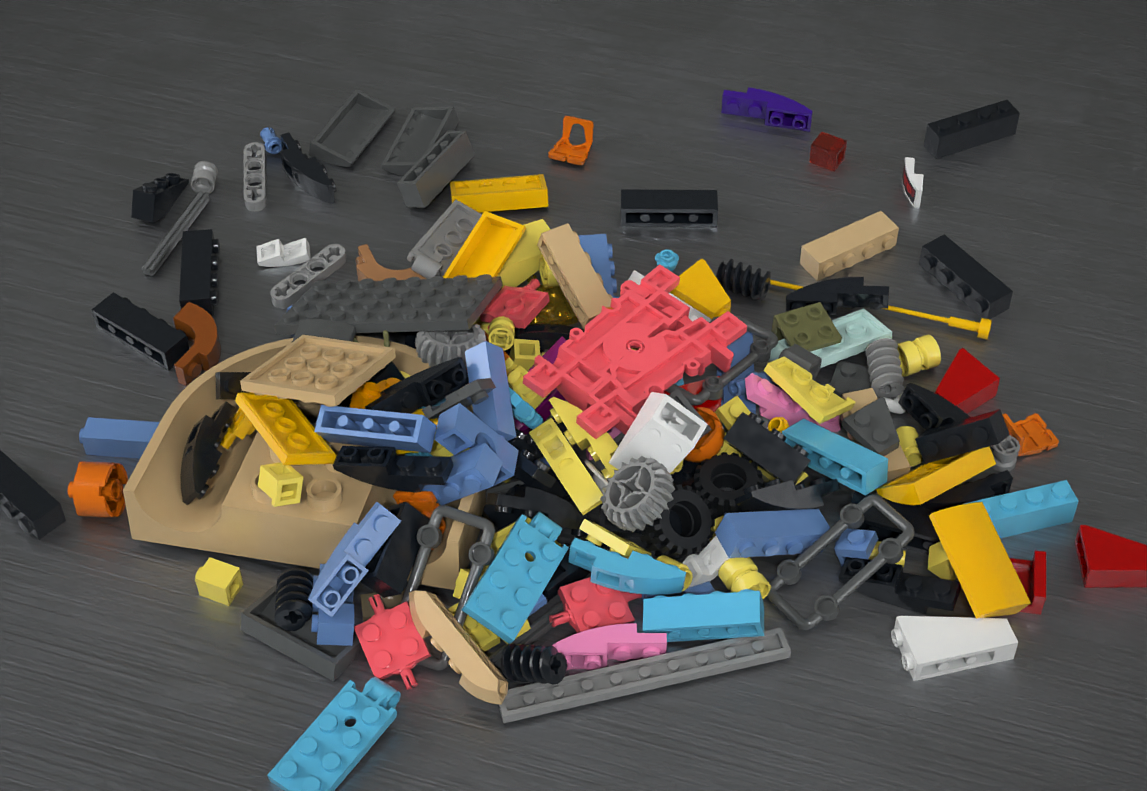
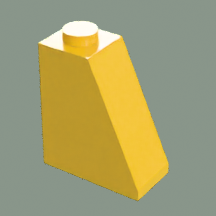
(702, 290)

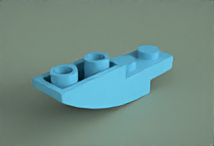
(634, 575)

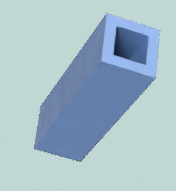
(496, 411)
(116, 437)

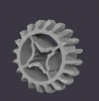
(441, 346)
(637, 494)

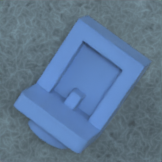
(855, 544)

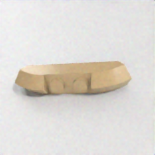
(478, 672)

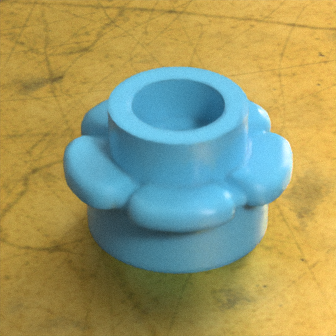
(667, 259)

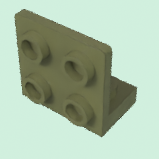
(806, 327)

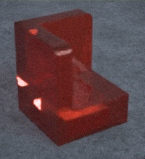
(828, 151)

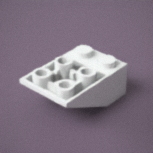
(661, 432)

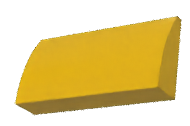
(501, 193)
(486, 247)
(936, 477)
(980, 560)

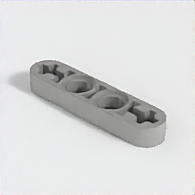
(254, 176)
(287, 293)

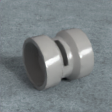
(204, 177)
(1006, 454)

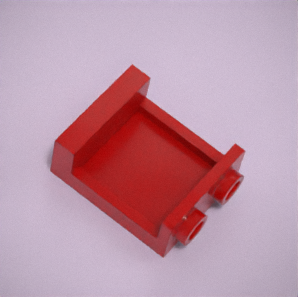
(1033, 578)

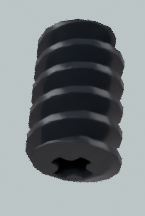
(743, 281)
(292, 597)
(533, 664)

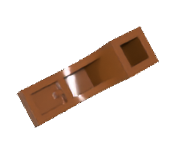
(203, 332)

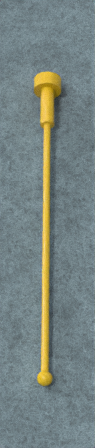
(982, 327)

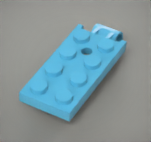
(511, 581)
(332, 749)

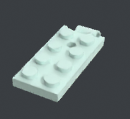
(857, 332)

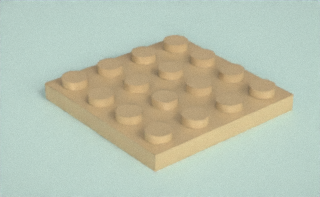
(318, 370)

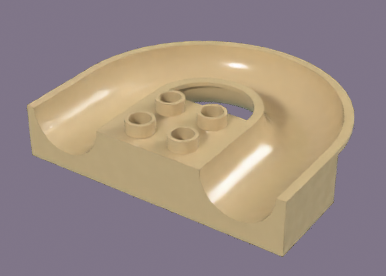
(240, 517)

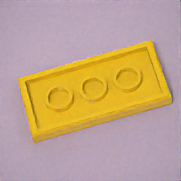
(285, 429)

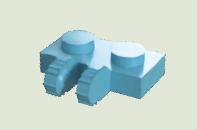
(524, 412)

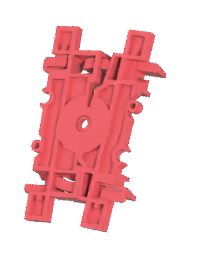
(612, 380)

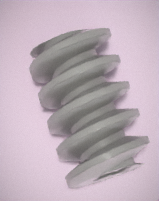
(885, 368)

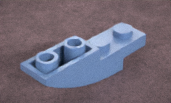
(350, 557)

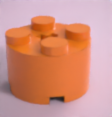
(98, 489)

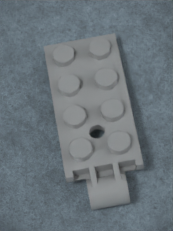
(443, 237)

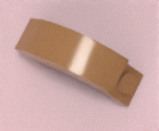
(369, 268)

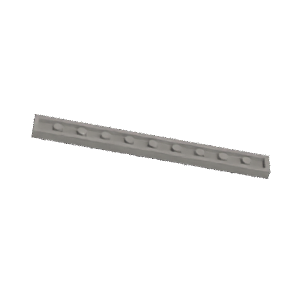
(644, 675)

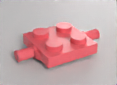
(517, 304)
(593, 606)
(392, 642)

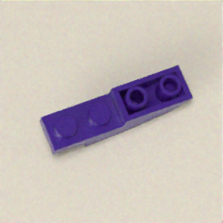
(766, 105)

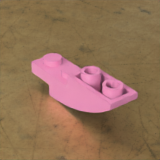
(777, 403)
(613, 642)

